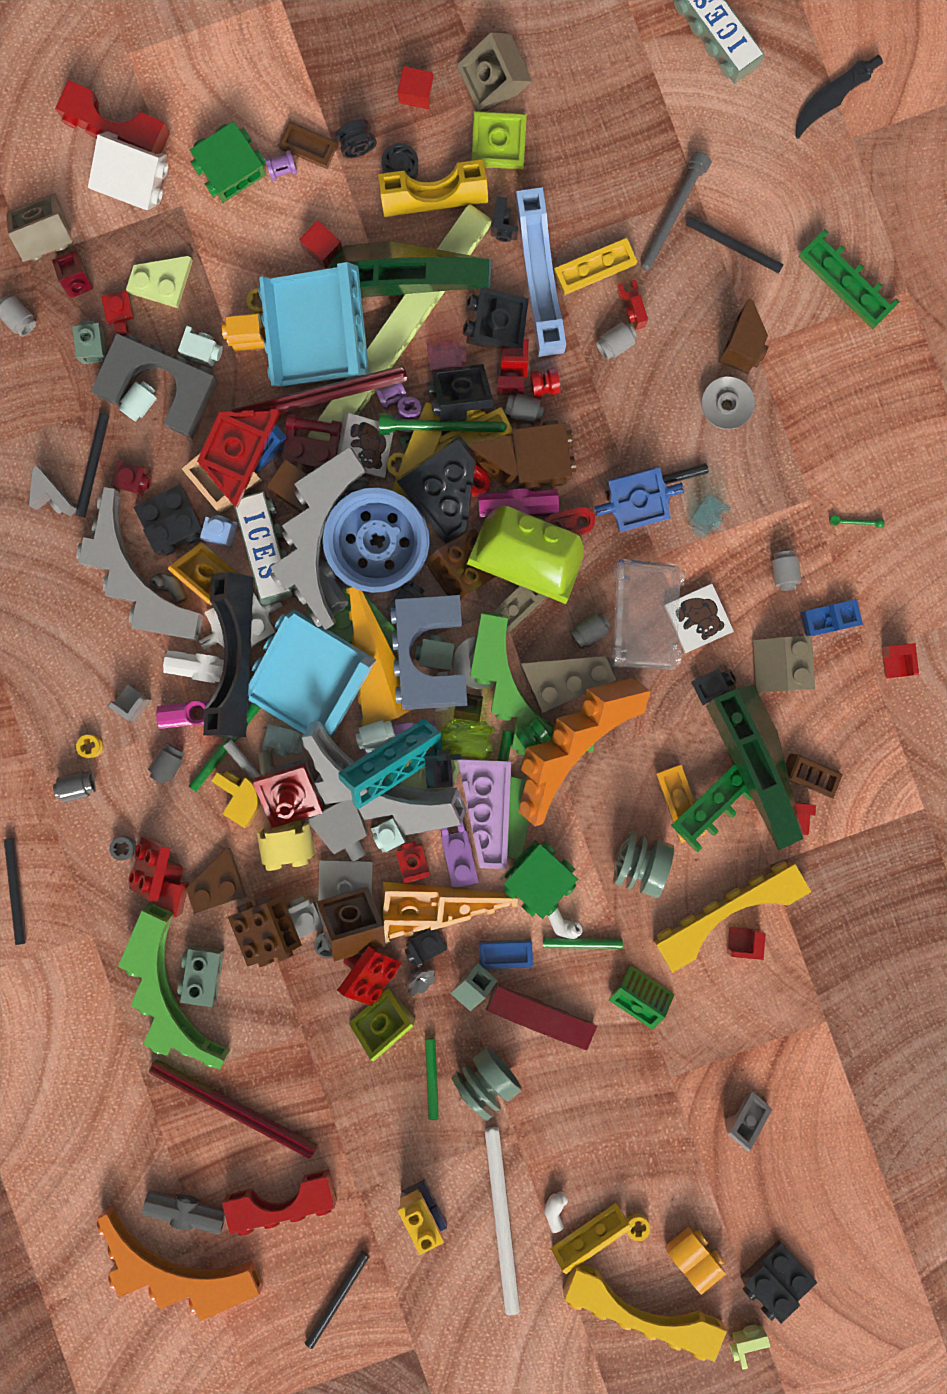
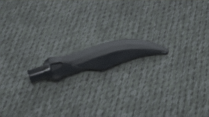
(834, 93)

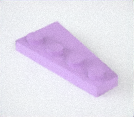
(487, 799)

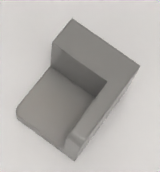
(130, 703)

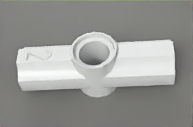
(198, 666)

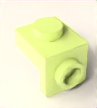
(748, 1340)

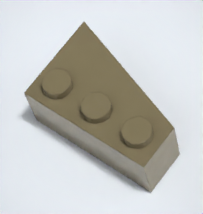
(565, 680)

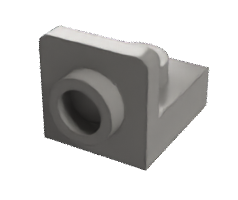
(304, 915)

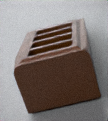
(796, 769)

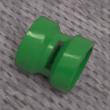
(533, 734)

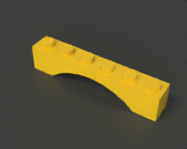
(683, 943)
(692, 1331)

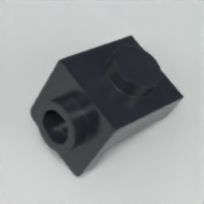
(440, 769)

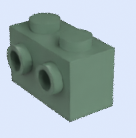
(201, 976)

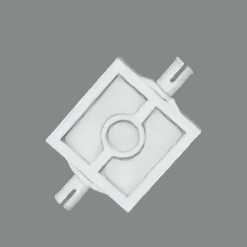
(260, 629)

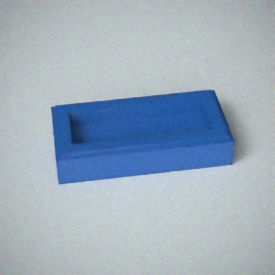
(506, 954)

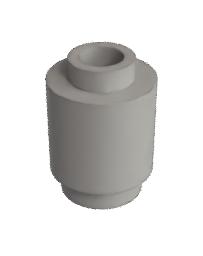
(16, 316)
(616, 340)
(786, 570)

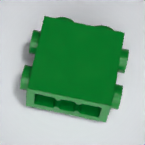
(227, 161)
(539, 879)

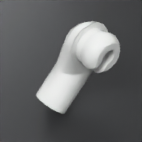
(564, 927)
(553, 1209)

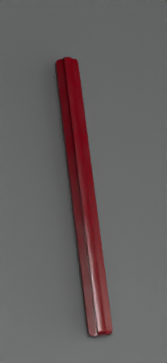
(330, 391)
(232, 1108)

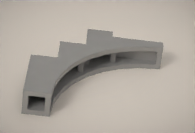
(108, 553)
(301, 567)
(412, 808)

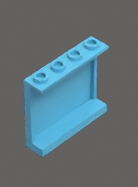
(314, 326)
(308, 674)

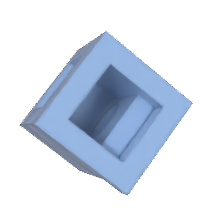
(219, 530)

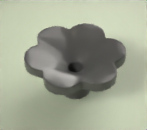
(420, 980)

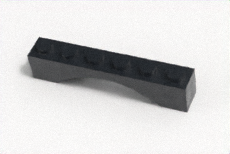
(233, 601)

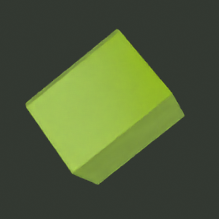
(382, 1024)

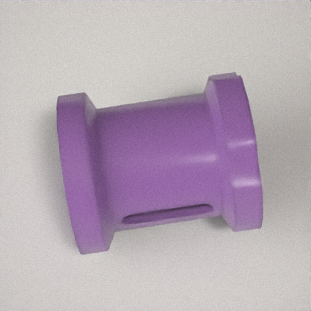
(281, 165)
(390, 394)
(405, 411)

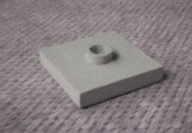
(343, 876)

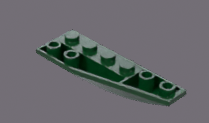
(410, 269)
(759, 759)

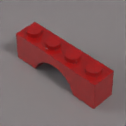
(81, 108)
(248, 1211)

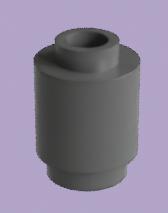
(524, 408)
(590, 630)
(166, 763)
(74, 786)

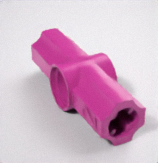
(522, 500)
(179, 714)

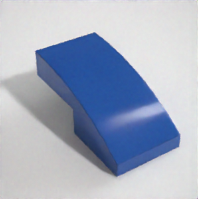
(831, 618)

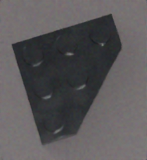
(443, 487)

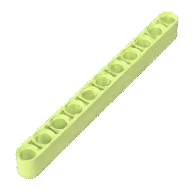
(407, 318)

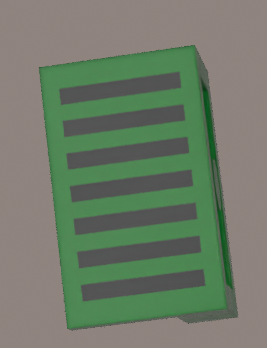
(642, 998)

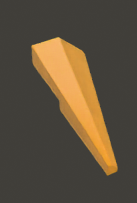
(379, 688)
(420, 907)

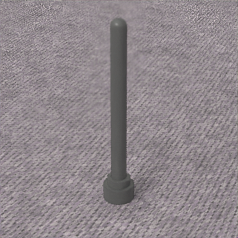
(699, 164)

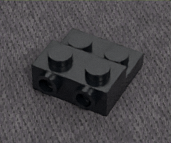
(495, 319)
(459, 391)
(169, 521)
(777, 1282)

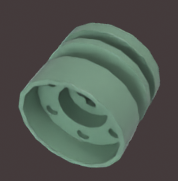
(643, 864)
(481, 1087)

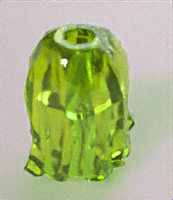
(467, 738)

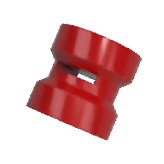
(551, 382)

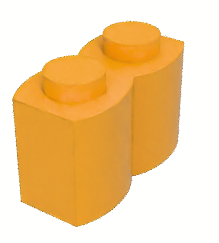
(244, 332)
(695, 1259)

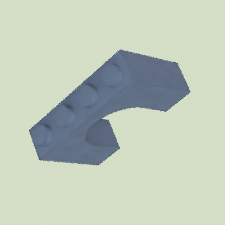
(412, 619)

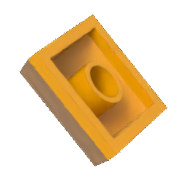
(196, 569)

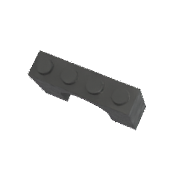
(130, 358)

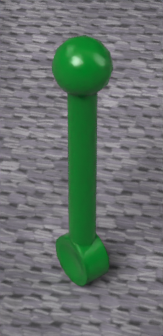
(836, 520)

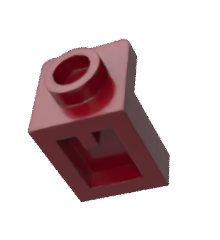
(72, 274)
(509, 383)
(131, 478)

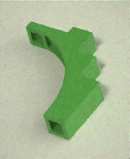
(490, 665)
(170, 1028)

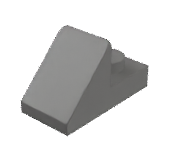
(44, 489)
(748, 1121)

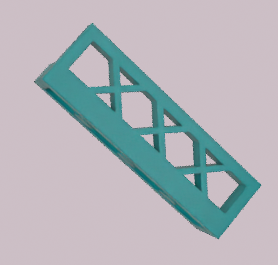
(390, 758)

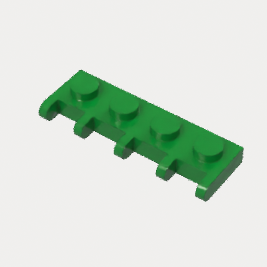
(846, 281)
(710, 807)

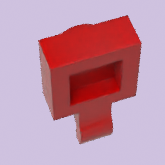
(118, 310)
(635, 311)

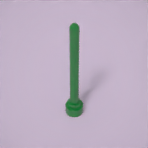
(390, 424)

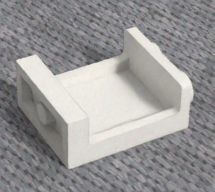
(127, 172)

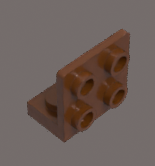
(451, 567)

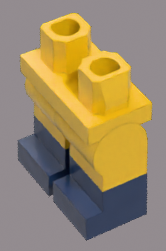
(422, 1222)

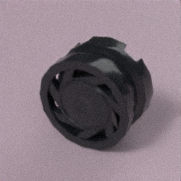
(356, 138)
(400, 159)

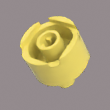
(286, 845)

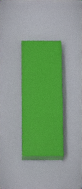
(517, 823)

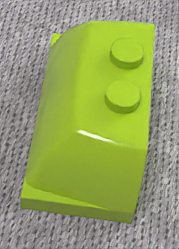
(528, 552)

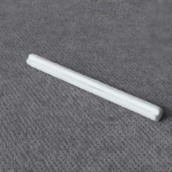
(502, 1220)

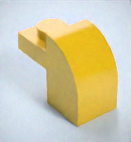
(245, 799)

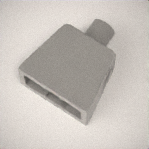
(341, 828)

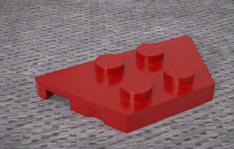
(235, 449)

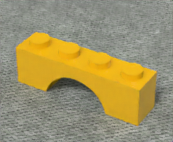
(460, 188)

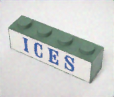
(722, 36)
(262, 545)

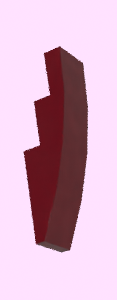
(541, 1017)

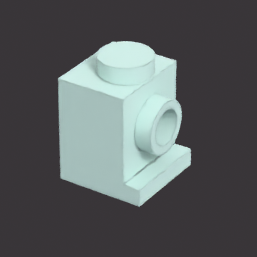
(199, 347)
(387, 835)

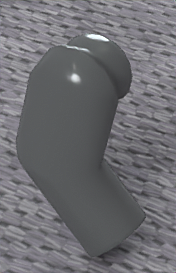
(168, 583)

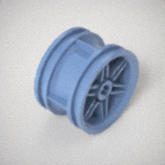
(344, 557)

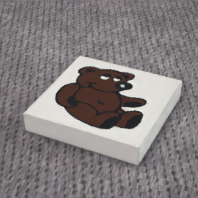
(364, 439)
(701, 619)

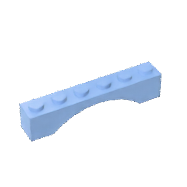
(539, 272)

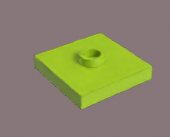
(499, 139)

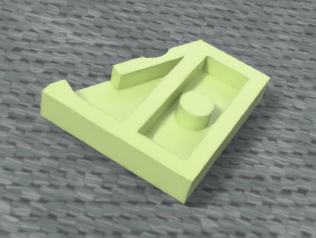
(160, 280)

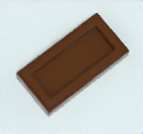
(308, 145)

